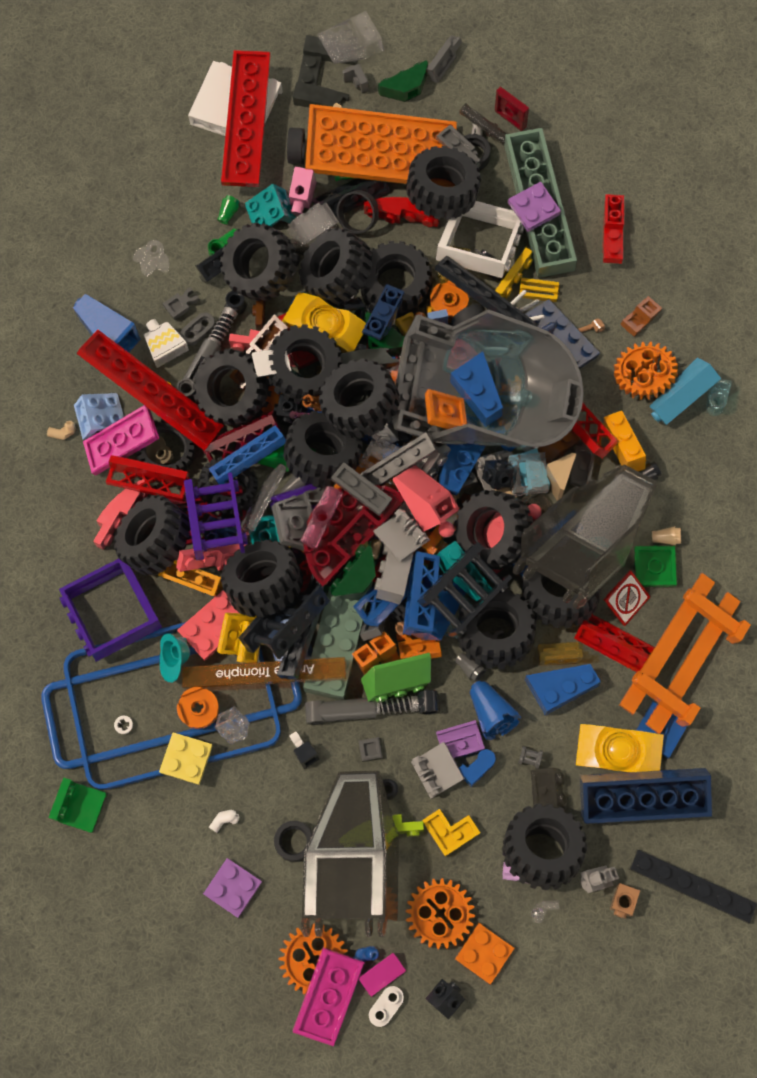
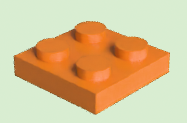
(444, 409)
(484, 953)

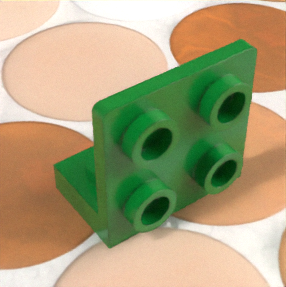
(77, 805)

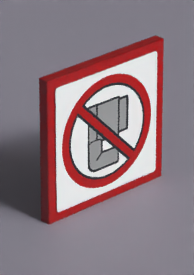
(626, 598)

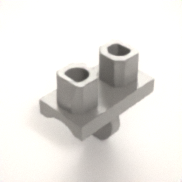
(598, 878)

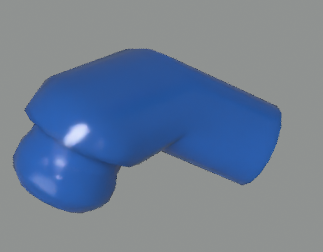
(366, 953)

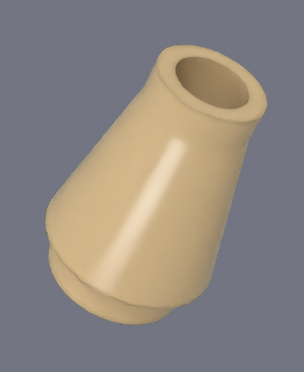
(667, 536)

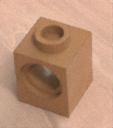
(632, 895)

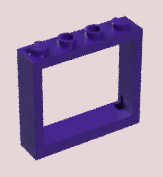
(94, 579)

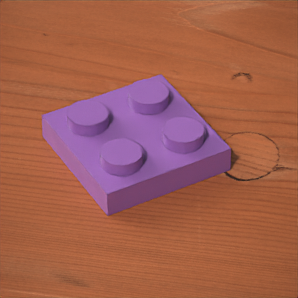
(534, 206)
(232, 888)

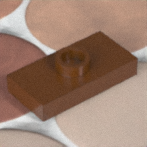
(259, 313)

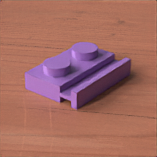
(461, 739)

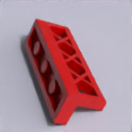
(593, 444)
(149, 471)
(614, 645)

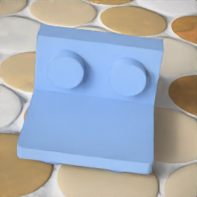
(97, 412)

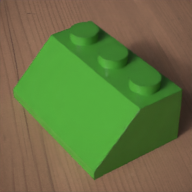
(397, 678)

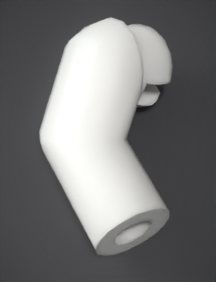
(224, 817)

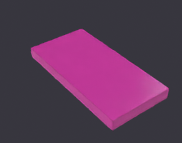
(121, 439)
(328, 996)

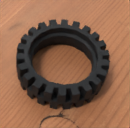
(186, 459)
(246, 477)

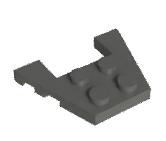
(292, 516)

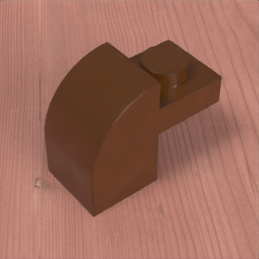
(556, 450)

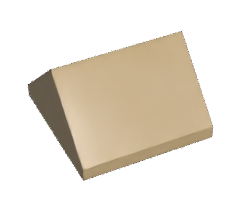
(558, 474)

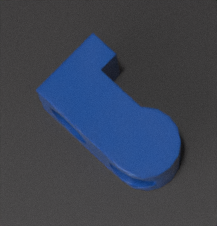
(479, 767)

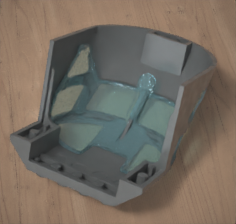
(529, 368)

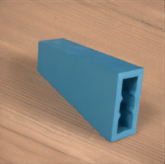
(688, 387)

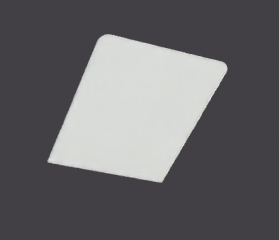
(262, 362)

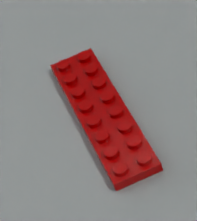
(246, 119)
(149, 389)

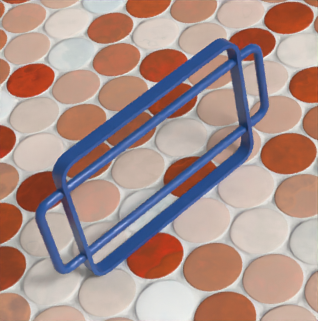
(87, 760)

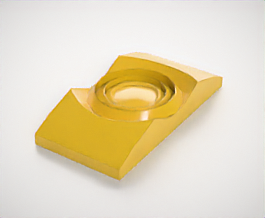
(339, 323)
(618, 749)

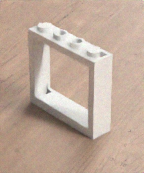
(476, 262)

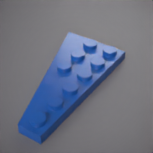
(459, 465)

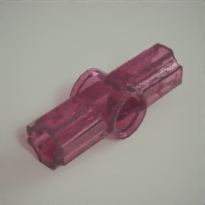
(327, 506)

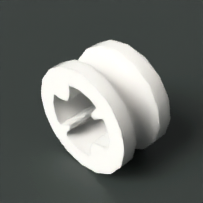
(127, 720)

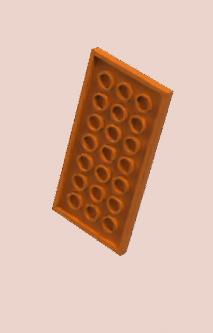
(368, 143)

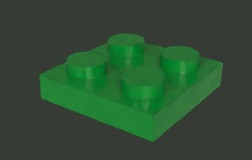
(655, 566)

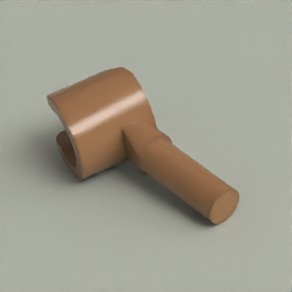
(597, 324)

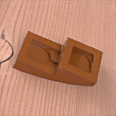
(641, 316)

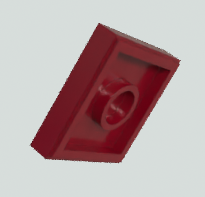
(511, 109)

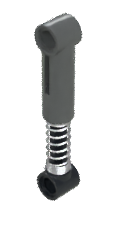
(212, 343)
(321, 712)

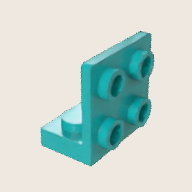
(270, 206)

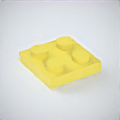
(186, 758)

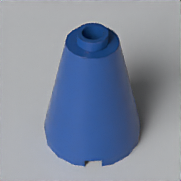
(492, 710)

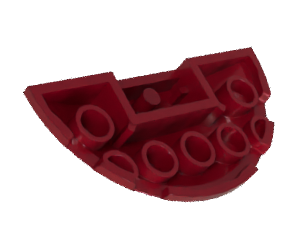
(349, 528)

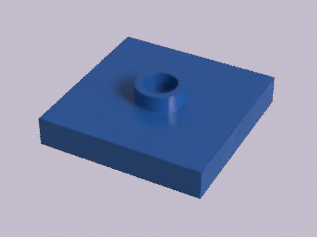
(672, 731)

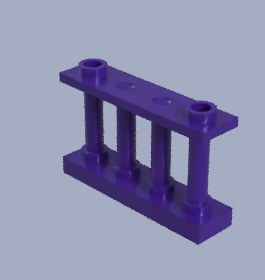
(196, 510)

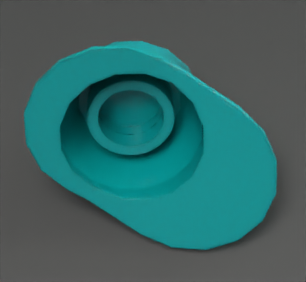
(172, 656)

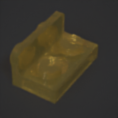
(559, 653)

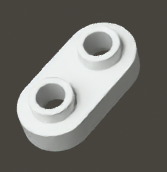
(386, 1006)

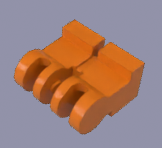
(383, 651)

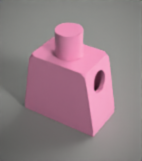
(302, 190)

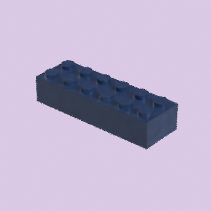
(645, 795)

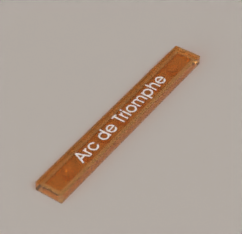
(261, 673)

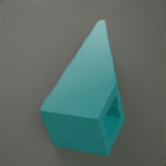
(449, 556)

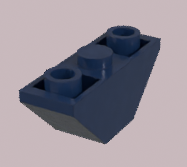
(384, 313)

